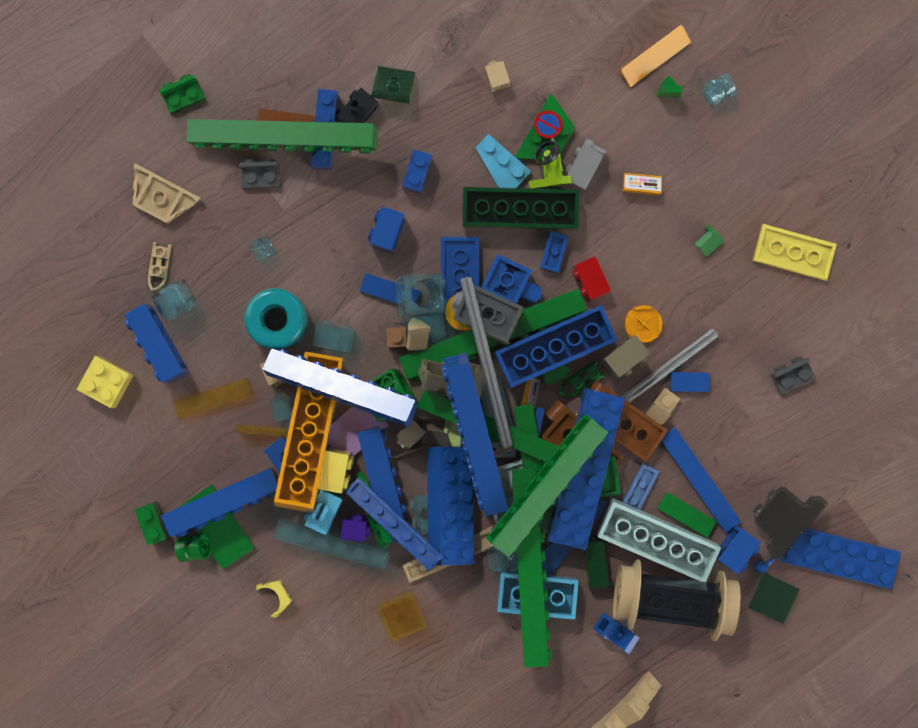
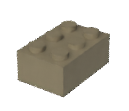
(624, 357)

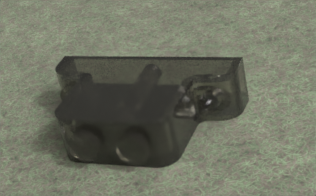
(786, 519)

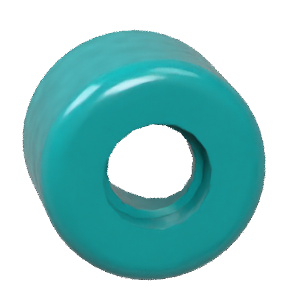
(265, 303)

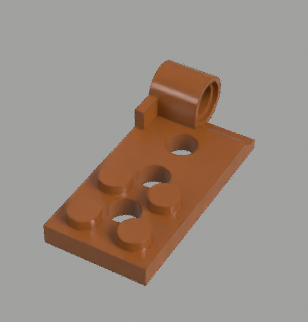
(562, 420)
(638, 421)

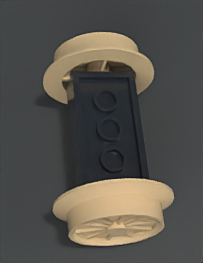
(677, 600)

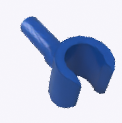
(762, 567)

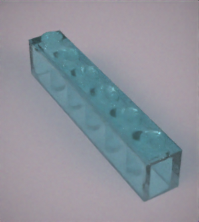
(332, 544)

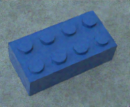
(156, 343)

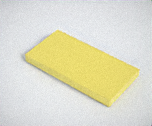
(794, 252)

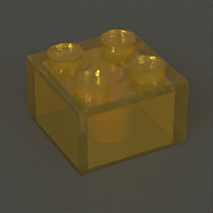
(402, 615)

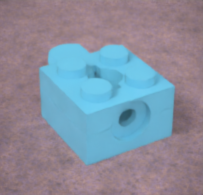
(325, 511)

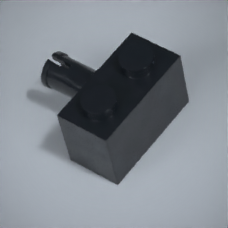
(358, 108)

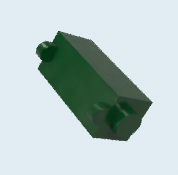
(596, 563)

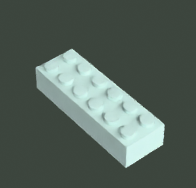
(658, 540)

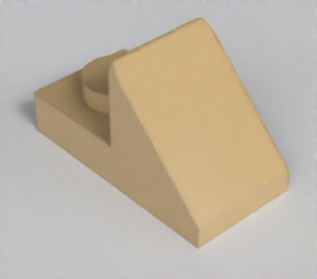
(662, 406)

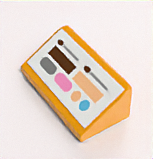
(642, 184)
(531, 392)

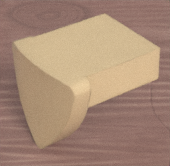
(417, 335)

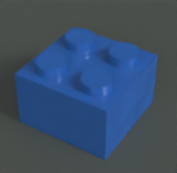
(387, 230)
(737, 549)

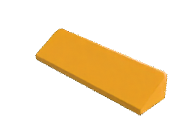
(655, 56)

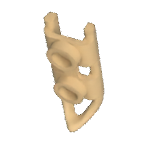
(158, 270)

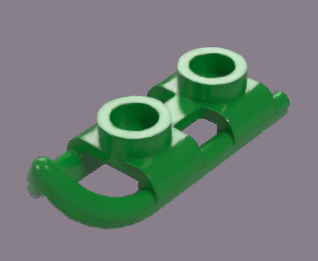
(578, 382)

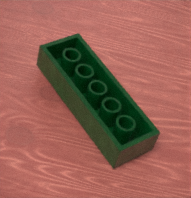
(520, 208)

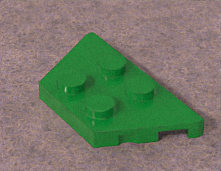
(533, 140)

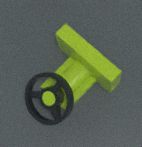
(552, 167)

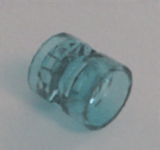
(717, 90)
(500, 562)

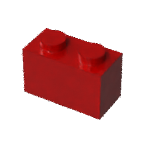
(591, 279)

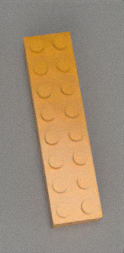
(306, 444)

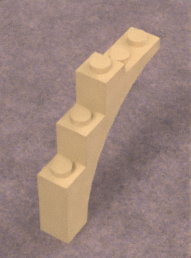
(633, 705)

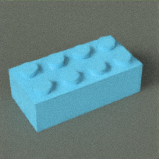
(560, 590)

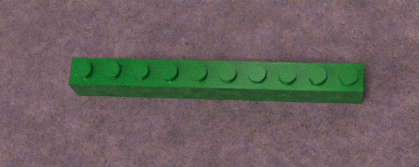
(282, 134)
(531, 319)
(531, 585)

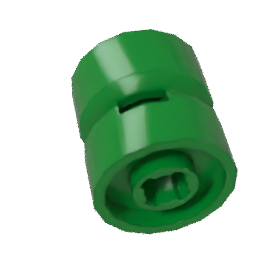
(192, 548)

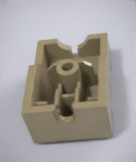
(433, 378)

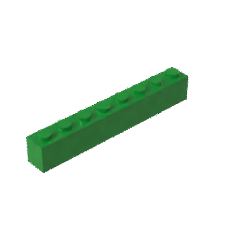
(547, 485)

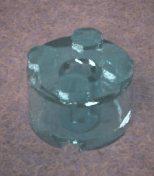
(173, 300)

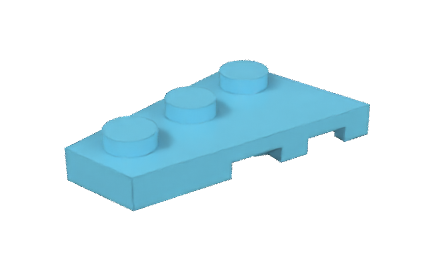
(502, 165)

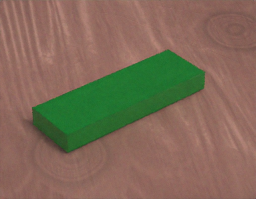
(686, 514)

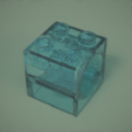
(404, 300)

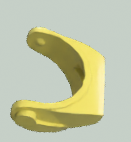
(280, 591)

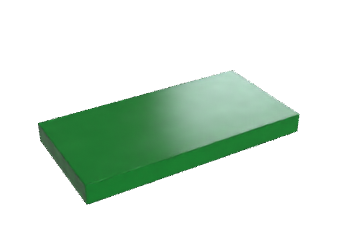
(225, 535)

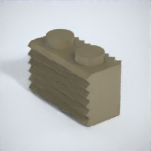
(410, 435)

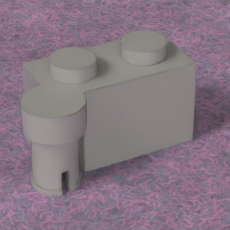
(585, 163)

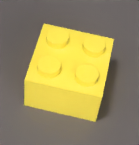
(105, 382)
(335, 470)

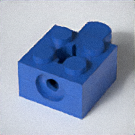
(511, 281)

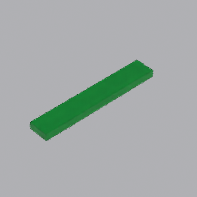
(526, 422)

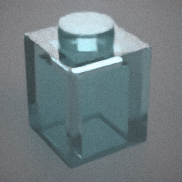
(281, 407)

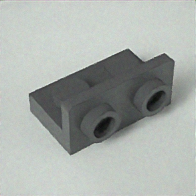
(260, 174)
(793, 375)

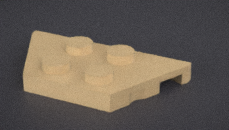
(160, 196)

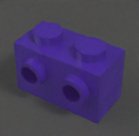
(355, 528)

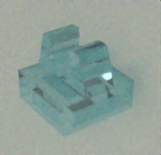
(263, 248)

